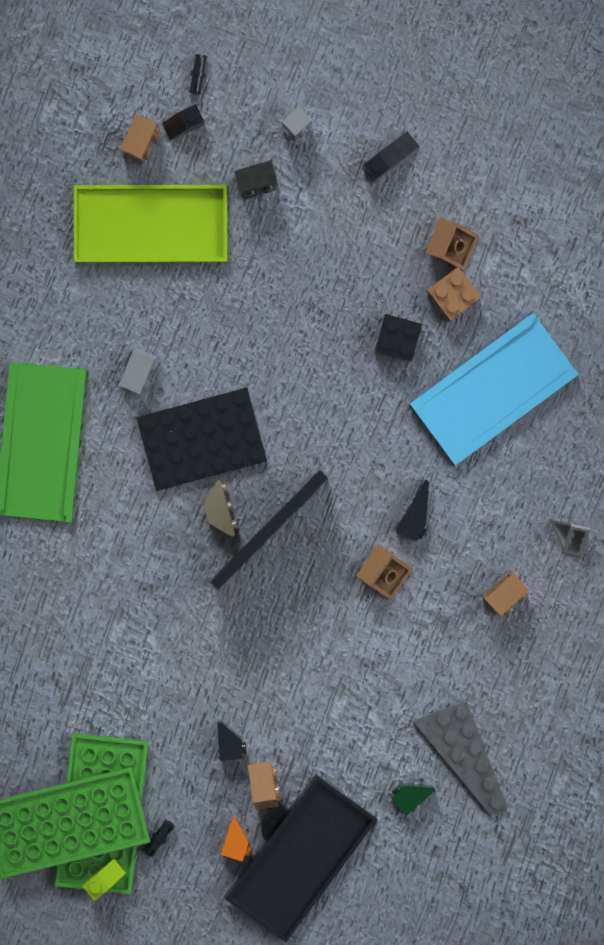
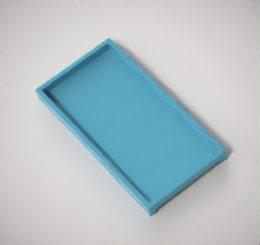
(494, 389)

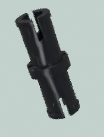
(198, 74)
(158, 838)

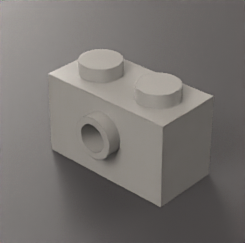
(296, 124)
(138, 371)

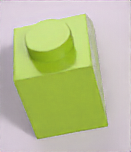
(103, 879)

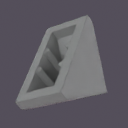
(571, 536)

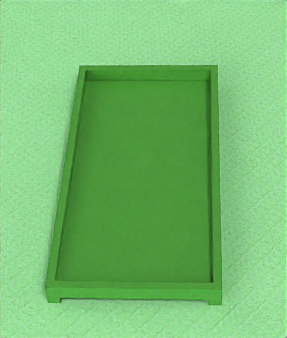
(41, 441)

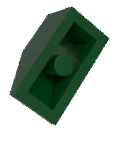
(410, 795)

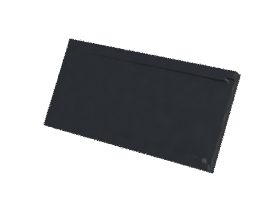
(268, 530)
(300, 858)

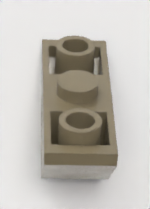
(219, 510)

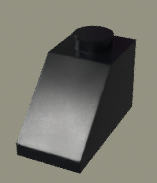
(183, 122)
(230, 743)

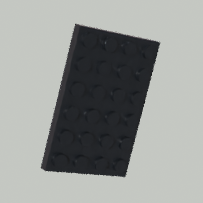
(201, 439)

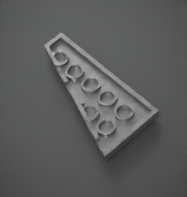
(459, 743)

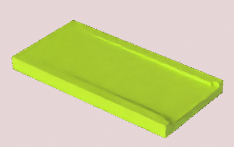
(150, 224)

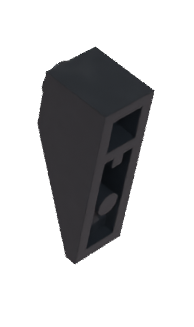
(390, 156)
(415, 517)

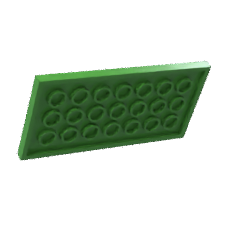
(91, 757)
(70, 822)

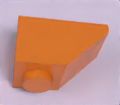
(236, 842)

